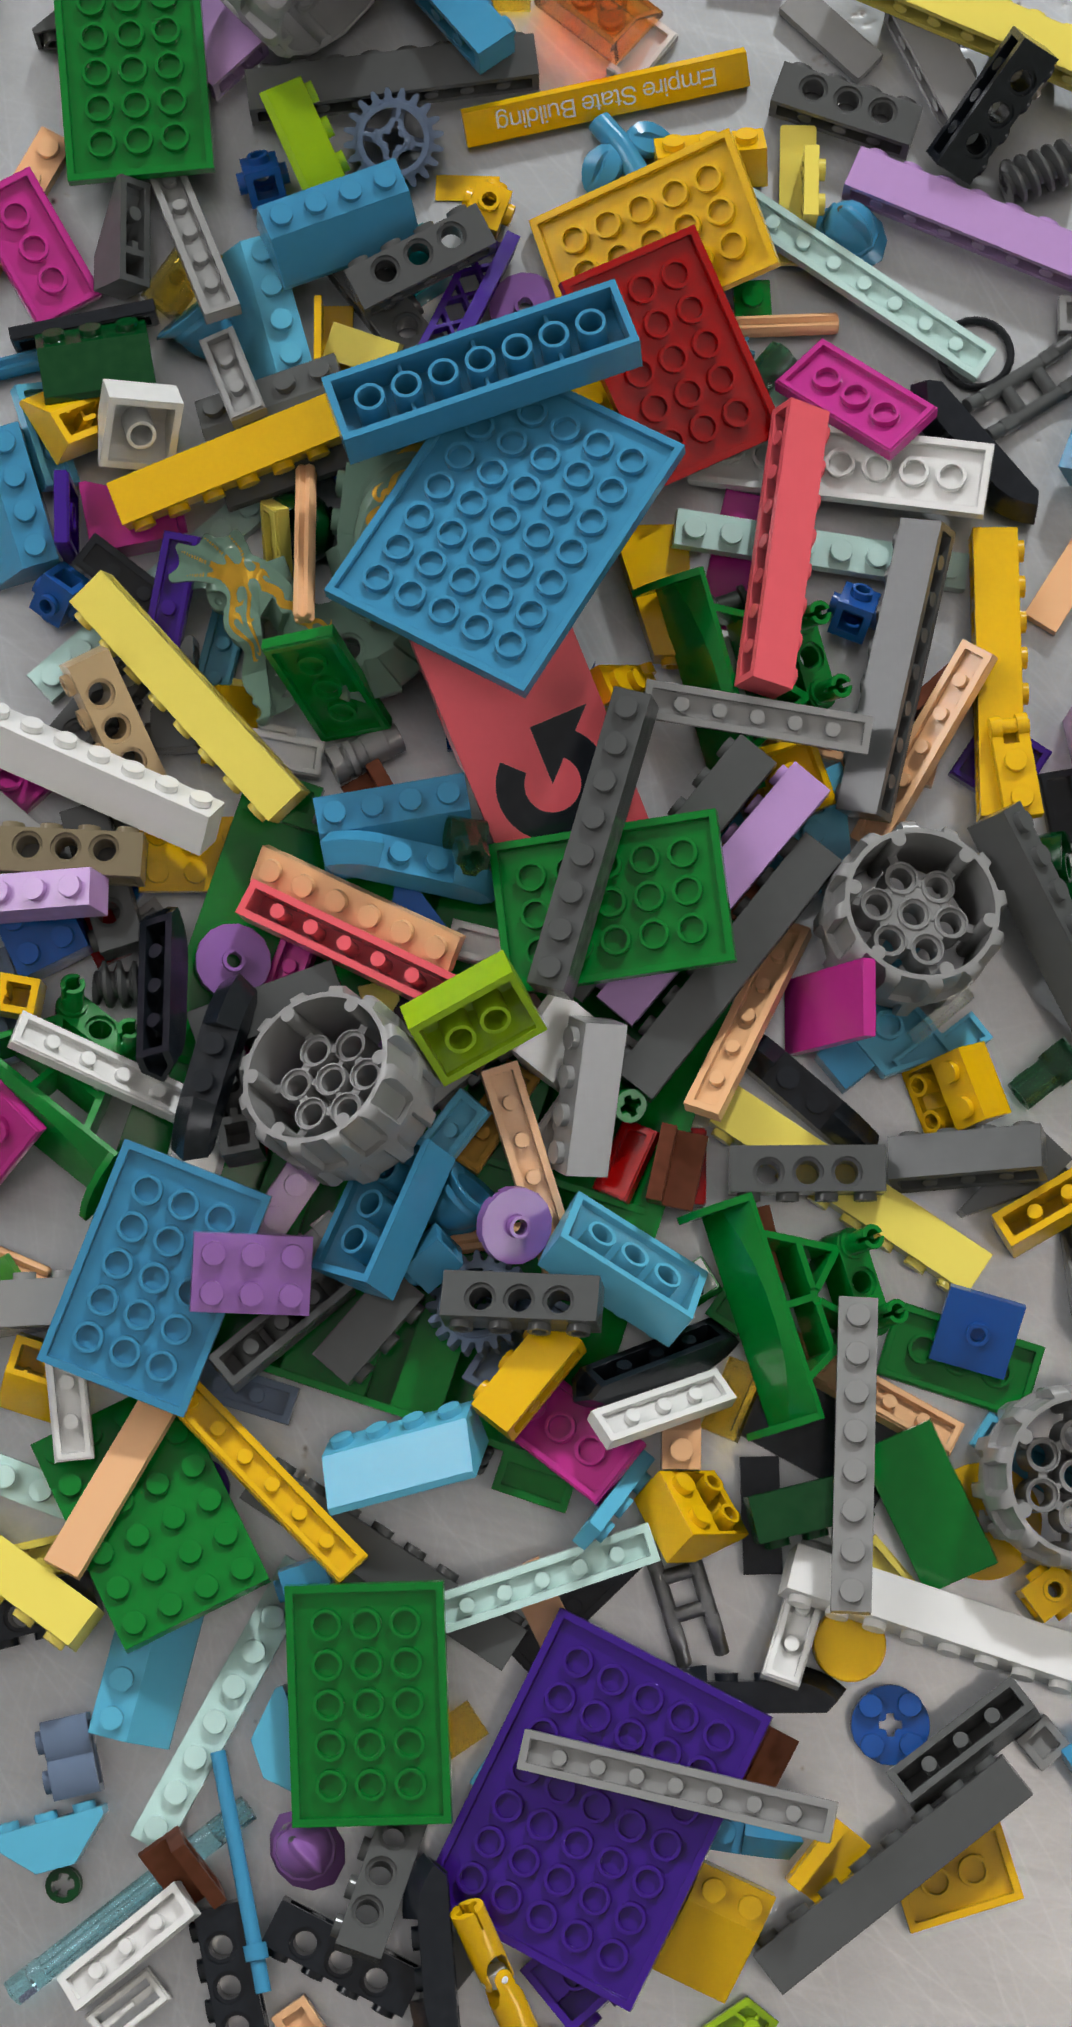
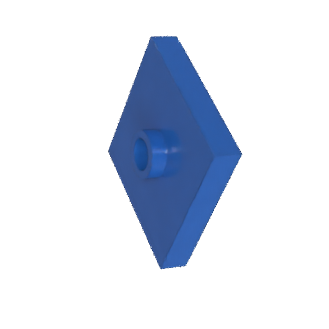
(977, 1331)

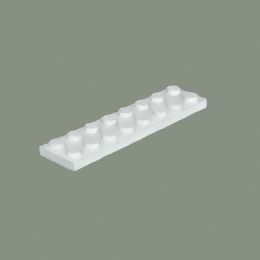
(924, 477)

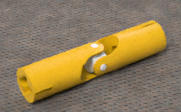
(481, 1947)

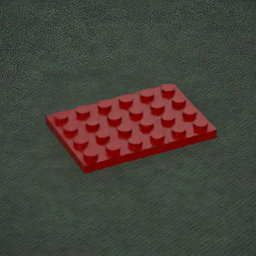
(696, 364)

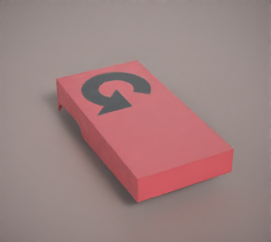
(522, 753)

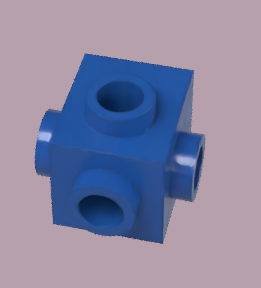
(262, 177)
(54, 591)
(853, 611)

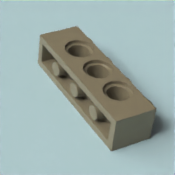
(124, 869)

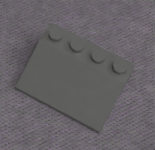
(278, 393)

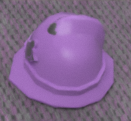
(306, 1855)

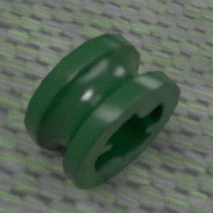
(72, 1893)

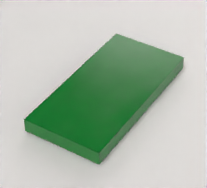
(315, 665)
(907, 1361)
(930, 1507)

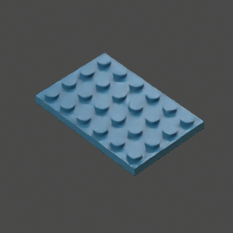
(129, 1291)

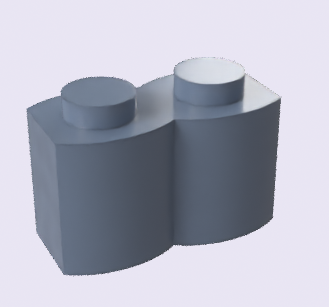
(70, 1757)

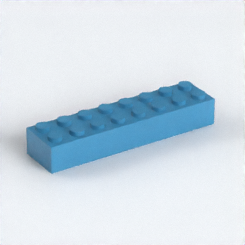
(483, 371)

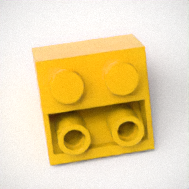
(64, 427)
(957, 1090)
(25, 1379)
(689, 1514)

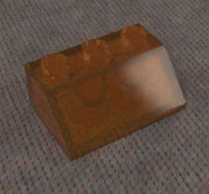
(605, 25)

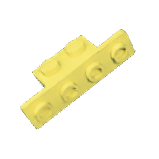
(800, 175)

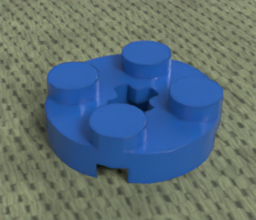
(873, 1708)

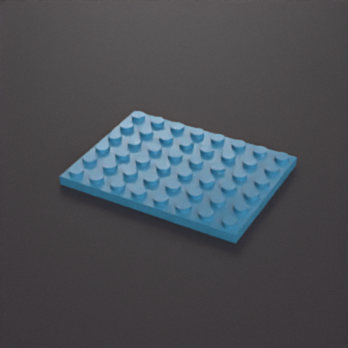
(506, 533)

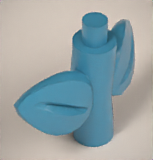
(619, 150)

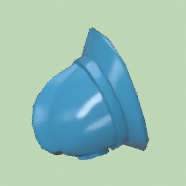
(855, 229)
(191, 328)
(460, 1201)

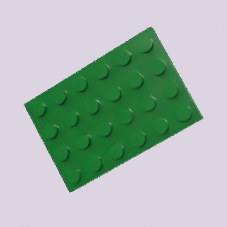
(133, 89)
(659, 909)
(175, 1541)
(368, 1704)

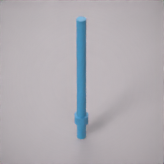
(255, 1949)

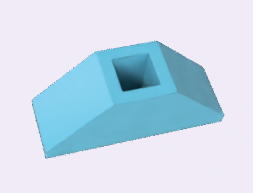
(272, 1740)
(52, 1839)

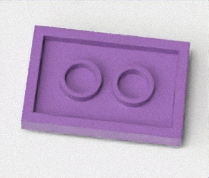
(251, 1273)

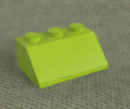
(304, 133)
(473, 1018)

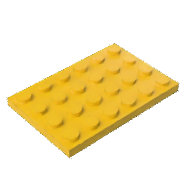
(690, 187)

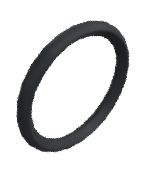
(1009, 361)

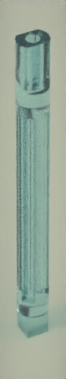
(113, 1914)

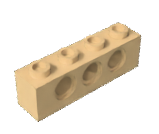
(99, 667)

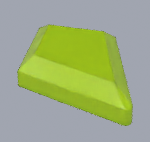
(743, 2014)

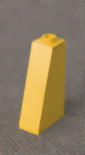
(646, 560)

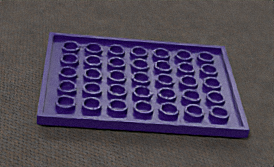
(580, 1869)

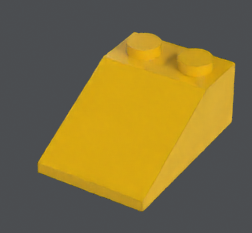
(715, 1931)

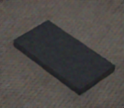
(807, 1445)

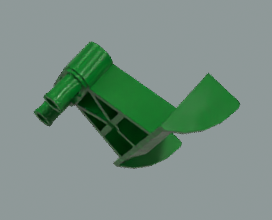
(704, 660)
(66, 1139)
(764, 1314)

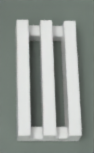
(155, 1985)

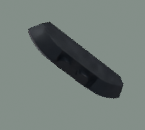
(1009, 489)
(161, 992)
(213, 1068)
(808, 1097)
(652, 1365)
(815, 1695)
(429, 1902)

